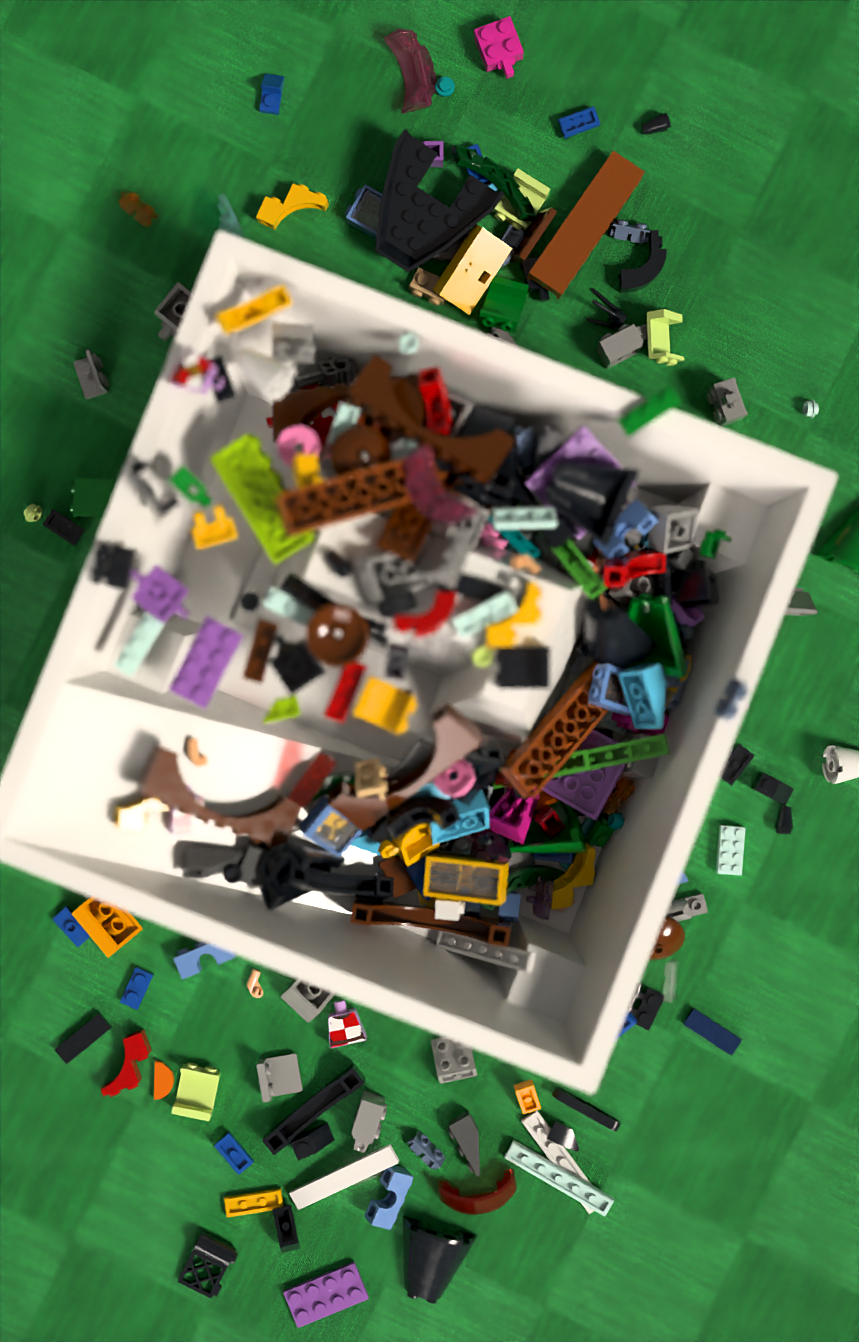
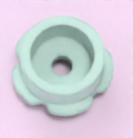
(408, 337)
(810, 408)

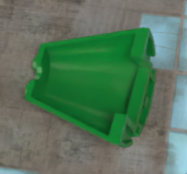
(843, 544)
(657, 621)
(567, 841)

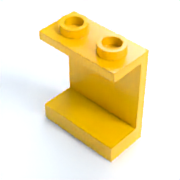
(385, 705)

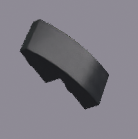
(227, 390)

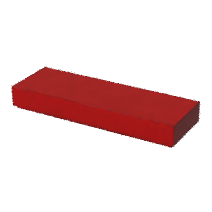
(345, 692)

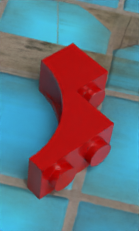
(635, 564)
(137, 1048)

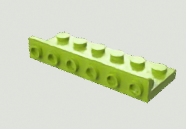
(253, 486)

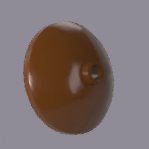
(351, 443)
(332, 649)
(668, 940)

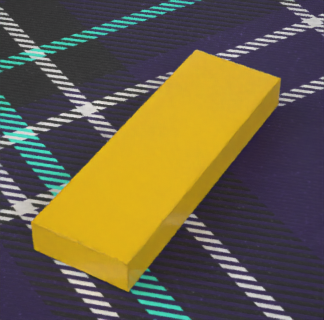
(253, 1202)

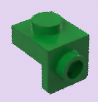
(711, 542)
(600, 832)

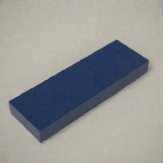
(712, 1031)

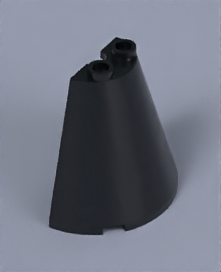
(591, 495)
(613, 636)
(302, 857)
(431, 1258)

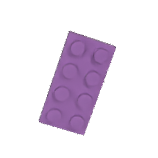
(206, 662)
(326, 1294)

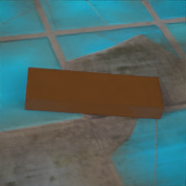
(260, 651)

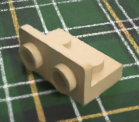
(423, 286)
(370, 778)

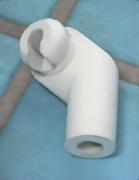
(516, 588)

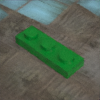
(649, 411)

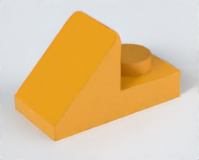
(527, 1096)

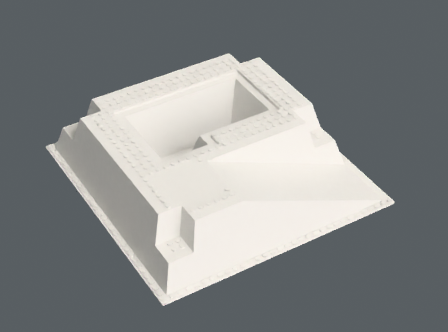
(98, 725)

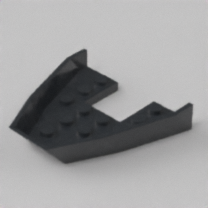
(415, 223)

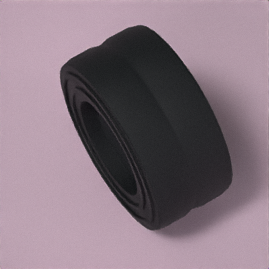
(397, 604)

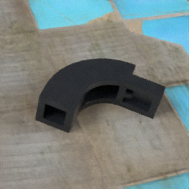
(637, 279)
(421, 810)

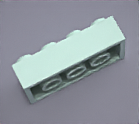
(730, 850)

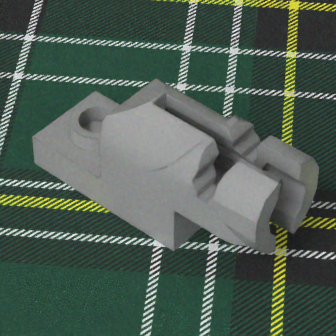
(686, 907)

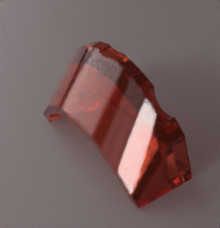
(482, 1202)

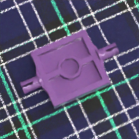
(160, 594)

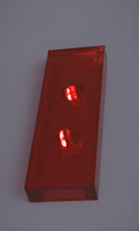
(312, 779)

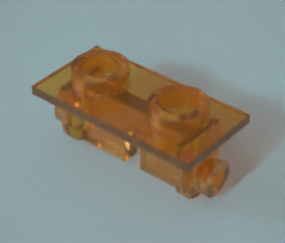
(144, 211)
(622, 790)

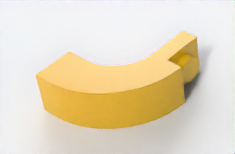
(255, 310)
(306, 470)

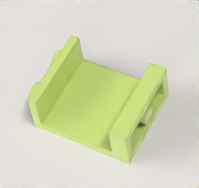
(530, 188)
(658, 336)
(196, 1091)

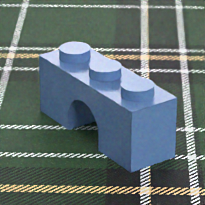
(633, 517)
(507, 911)
(189, 960)
(384, 1212)

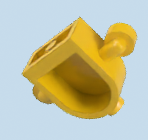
(410, 845)

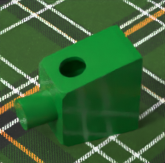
(183, 479)

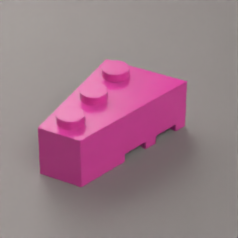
(512, 815)

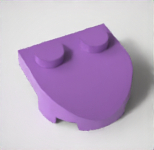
(686, 616)

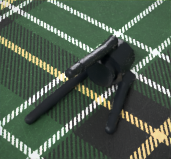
(616, 315)

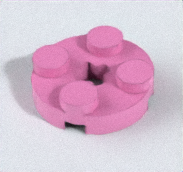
(294, 436)
(492, 536)
(461, 784)

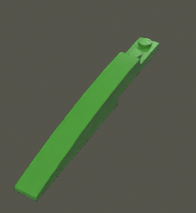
(577, 565)
(612, 756)

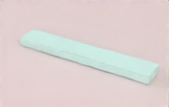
(559, 1178)

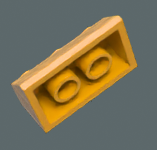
(106, 924)

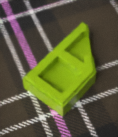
(283, 709)

